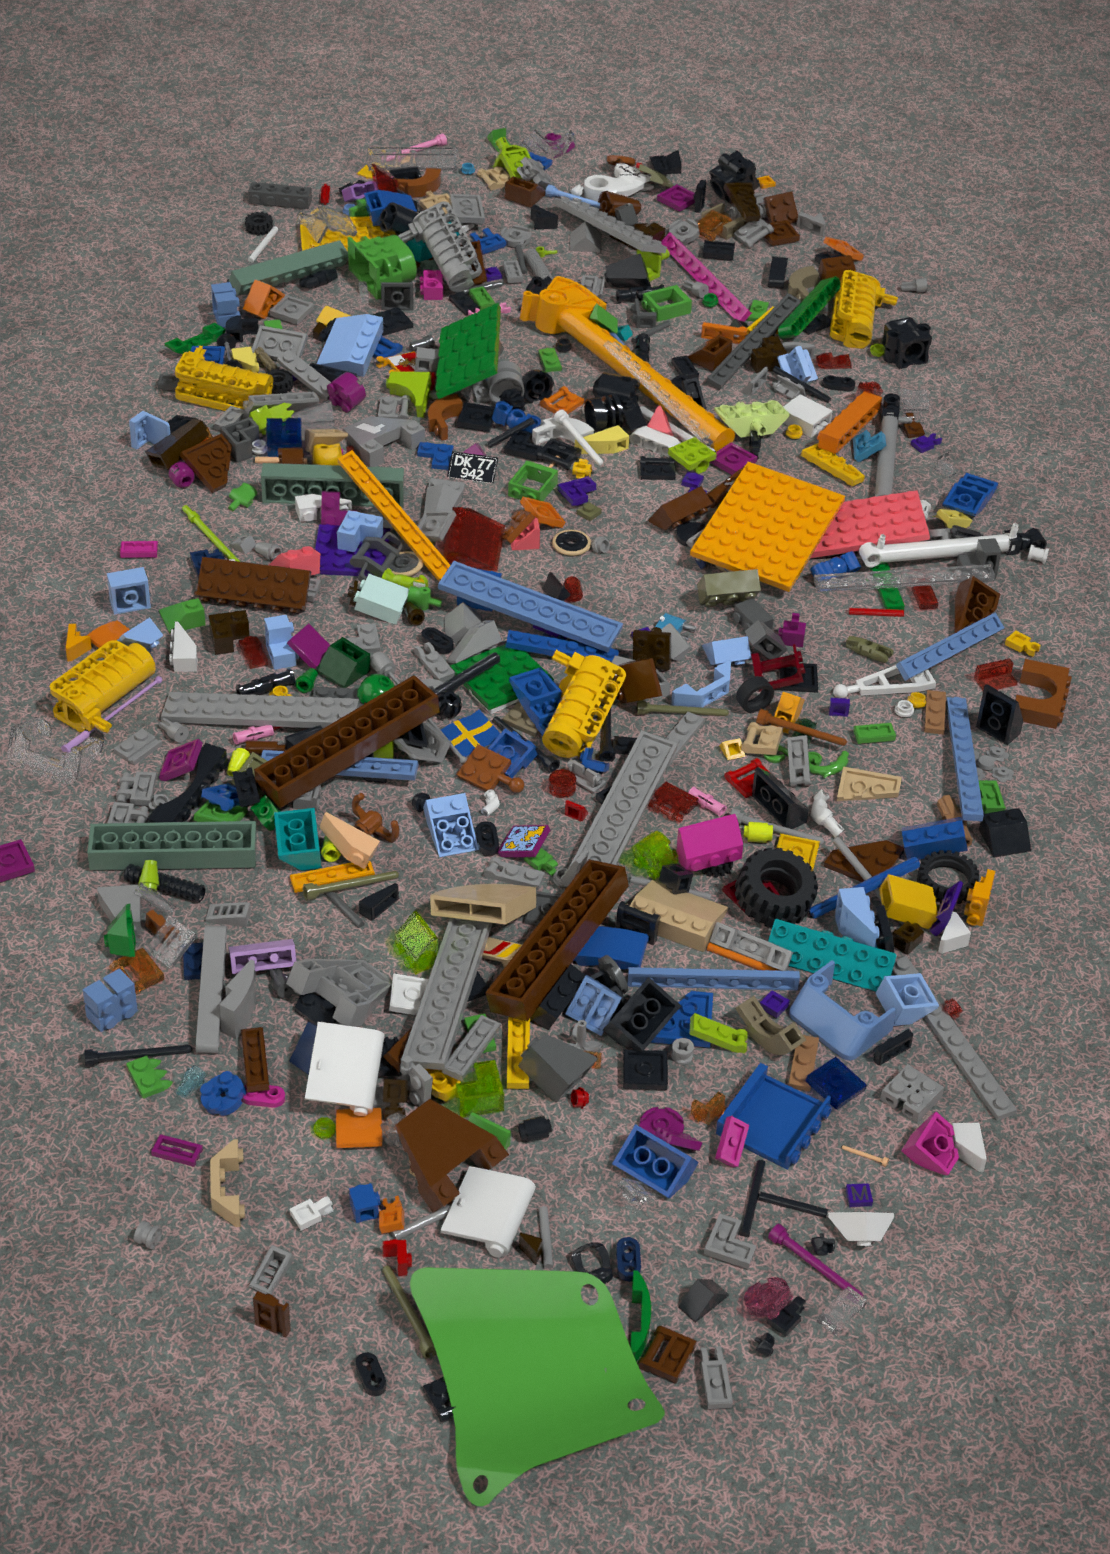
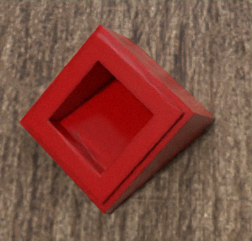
(575, 811)

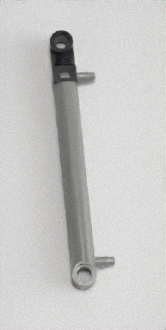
(886, 456)

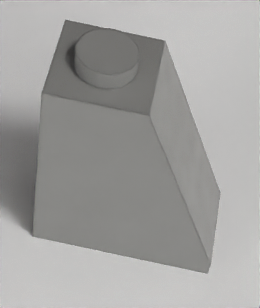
(113, 900)

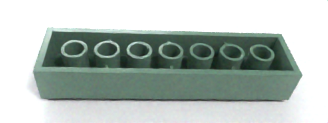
(285, 481)
(173, 845)

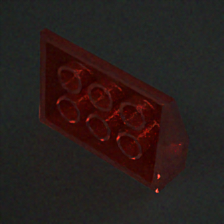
(474, 540)

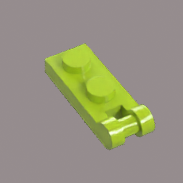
(718, 1033)

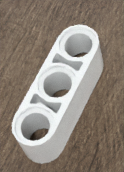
(653, 440)

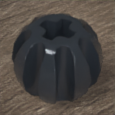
(449, 704)

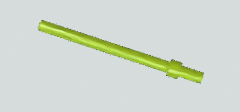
(194, 517)

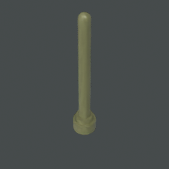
(645, 707)
(312, 890)
(426, 1343)

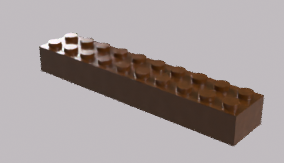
(346, 741)
(557, 940)

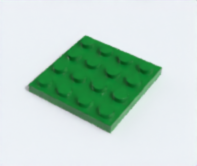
(493, 685)

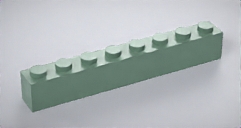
(290, 266)

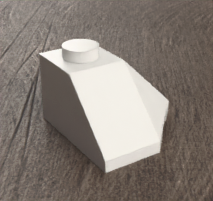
(862, 1225)

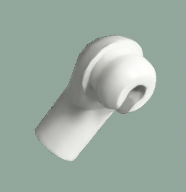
(492, 803)

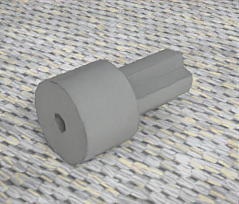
(919, 285)
(698, 289)
(174, 730)

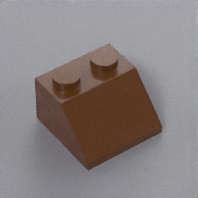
(835, 267)

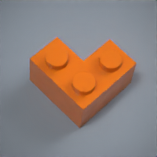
(261, 299)

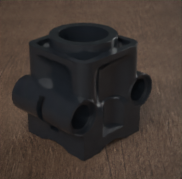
(732, 169)
(906, 342)

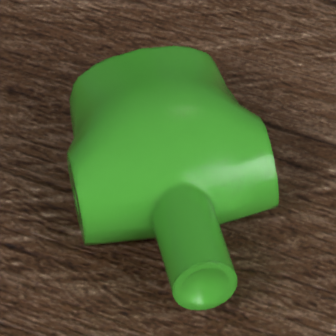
(242, 495)
(422, 598)

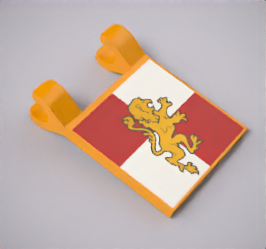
(399, 363)

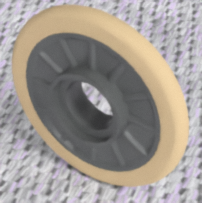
(413, 564)

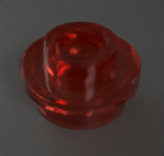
(953, 1007)

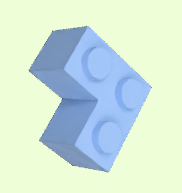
(357, 527)
(277, 634)

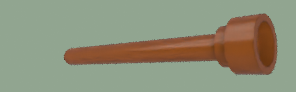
(765, 717)

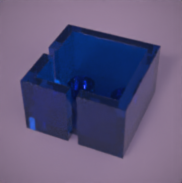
(283, 434)

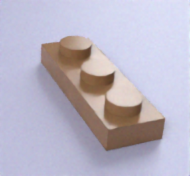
(935, 712)
(803, 1063)

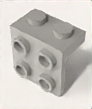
(435, 751)

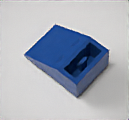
(378, 200)

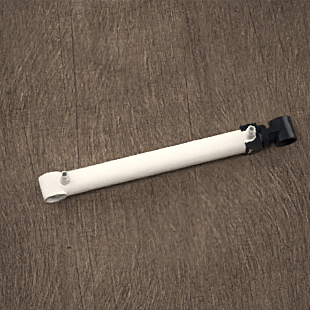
(1009, 542)

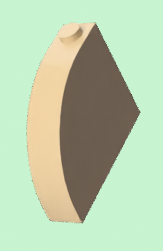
(484, 902)

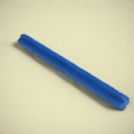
(869, 885)

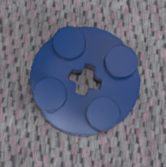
(222, 1083)

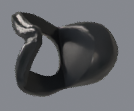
(604, 1273)

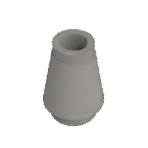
(268, 550)

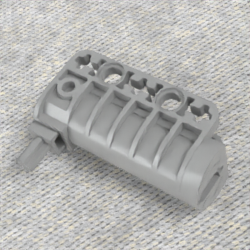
(443, 243)

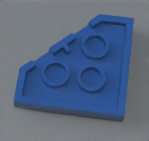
(679, 1024)

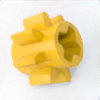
(582, 468)

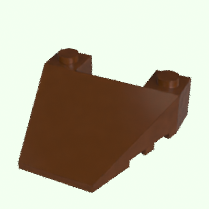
(440, 1142)

